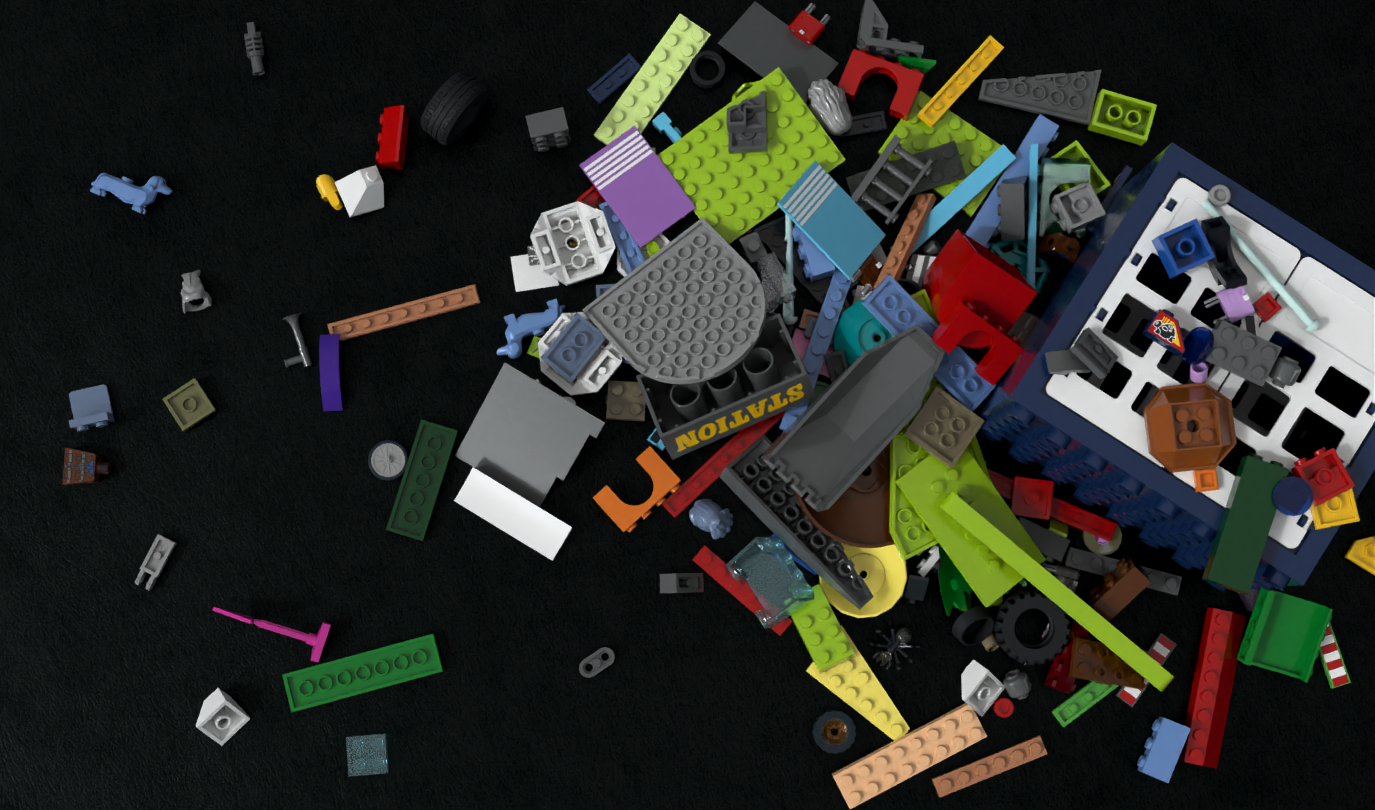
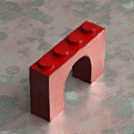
(863, 65)
(965, 319)

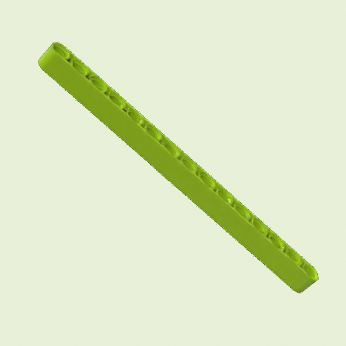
(1056, 591)

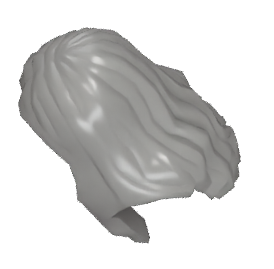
(829, 107)

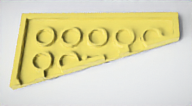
(862, 691)

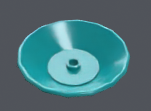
(857, 331)

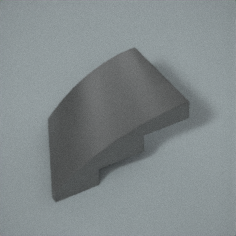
(748, 125)

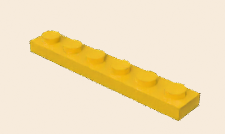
(960, 81)

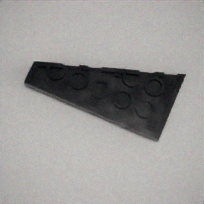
(773, 237)

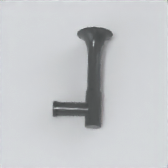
(304, 354)

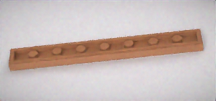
(405, 313)

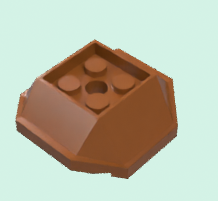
(1168, 433)

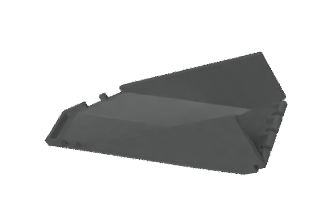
(855, 417)

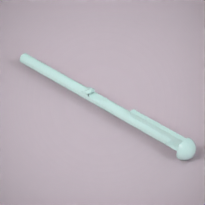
(788, 309)
(1312, 325)

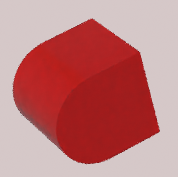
(976, 275)

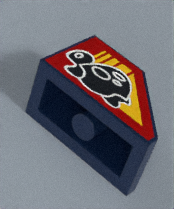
(1165, 331)

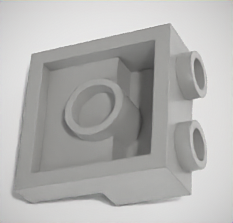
(1077, 207)

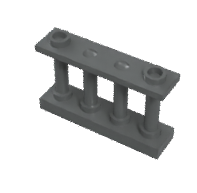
(884, 163)

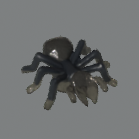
(895, 644)

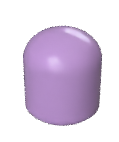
(1199, 372)

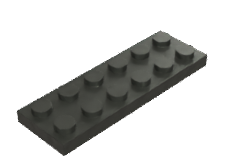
(946, 169)

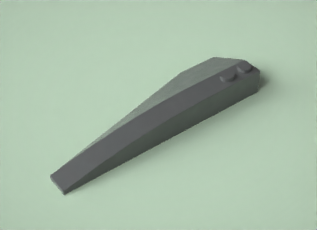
(779, 510)

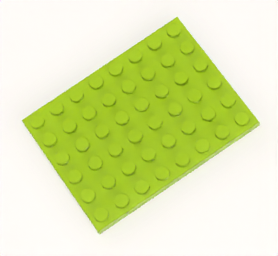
(744, 188)

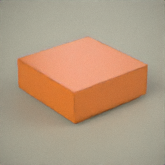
(1205, 480)

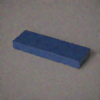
(614, 79)

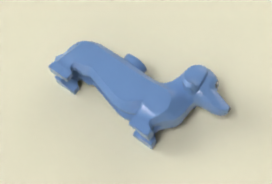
(130, 193)
(527, 325)

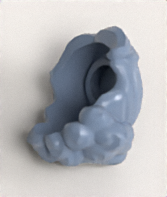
(711, 518)

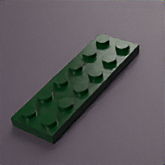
(422, 480)

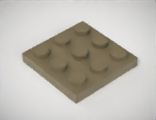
(943, 427)

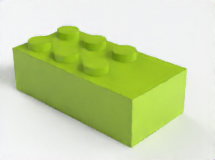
(822, 633)

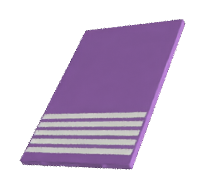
(637, 186)

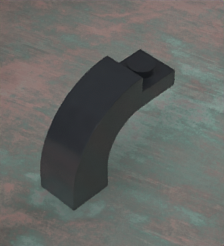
(1223, 266)

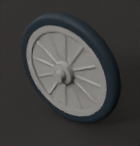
(388, 460)

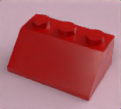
(393, 137)

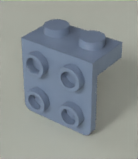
(90, 408)

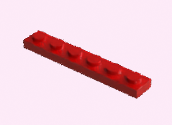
(739, 589)

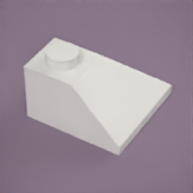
(362, 191)
(979, 687)
(221, 717)

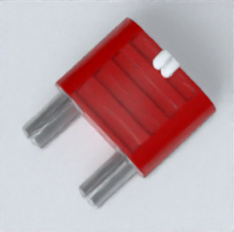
(807, 27)

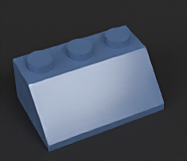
(1163, 749)

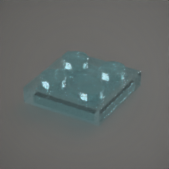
(367, 754)

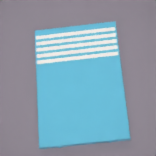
(831, 219)

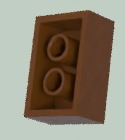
(1118, 588)

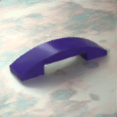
(330, 372)

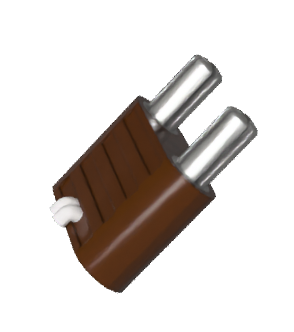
(867, 274)

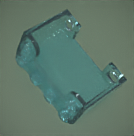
(772, 578)

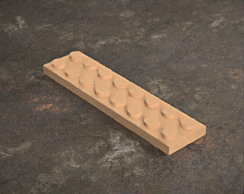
(909, 755)

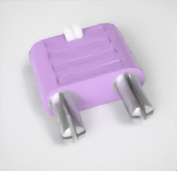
(1234, 303)

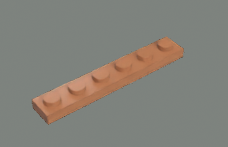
(907, 237)
(989, 766)

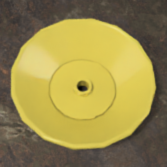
(884, 578)

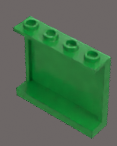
(1284, 634)

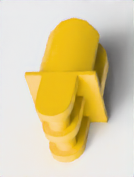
(329, 191)

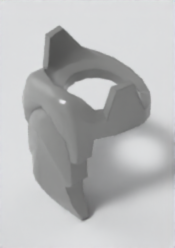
(192, 290)

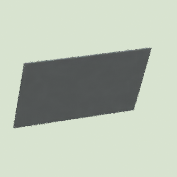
(767, 43)

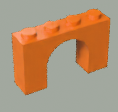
(663, 482)

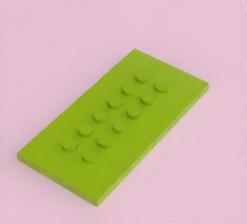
(928, 486)

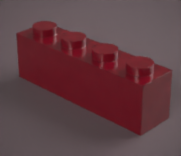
(1059, 672)

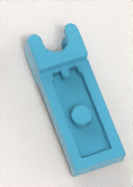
(664, 125)

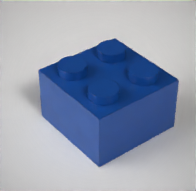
(1183, 248)

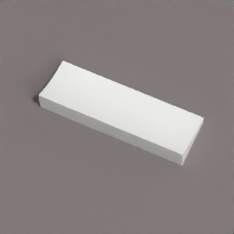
(513, 514)

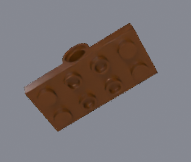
(1099, 664)

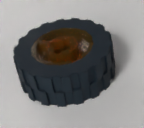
(831, 720)

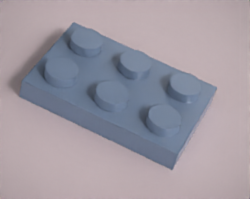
(573, 347)

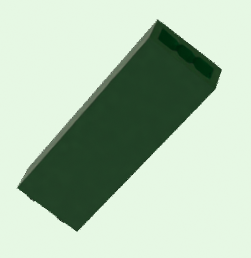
(1244, 525)

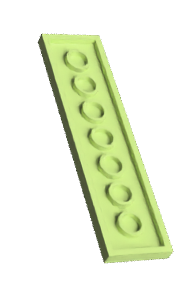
(654, 80)

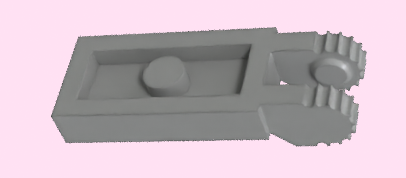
(155, 560)

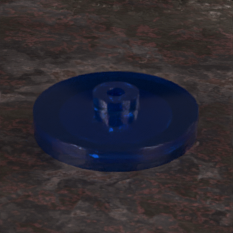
(1198, 345)
(1292, 496)

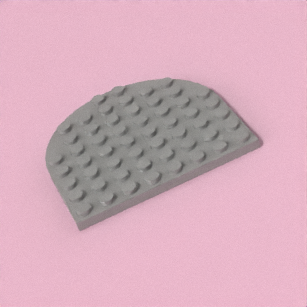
(684, 309)

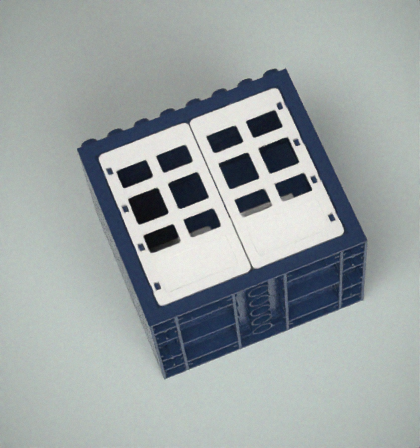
(1103, 443)

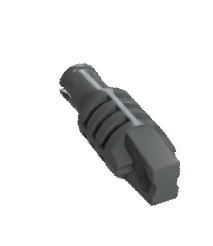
(254, 49)

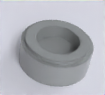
(1219, 195)

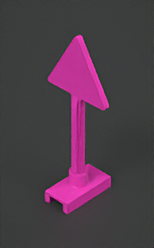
(316, 640)

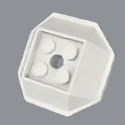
(576, 223)
(593, 374)

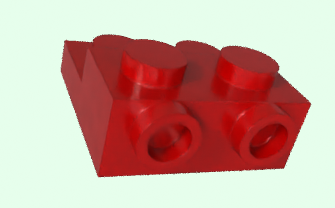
(1324, 475)

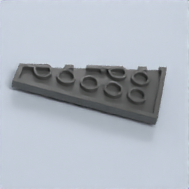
(1052, 95)

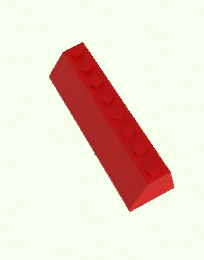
(1212, 687)

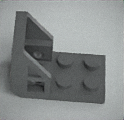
(873, 36)

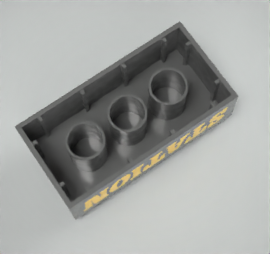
(750, 392)

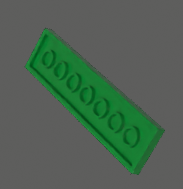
(362, 672)

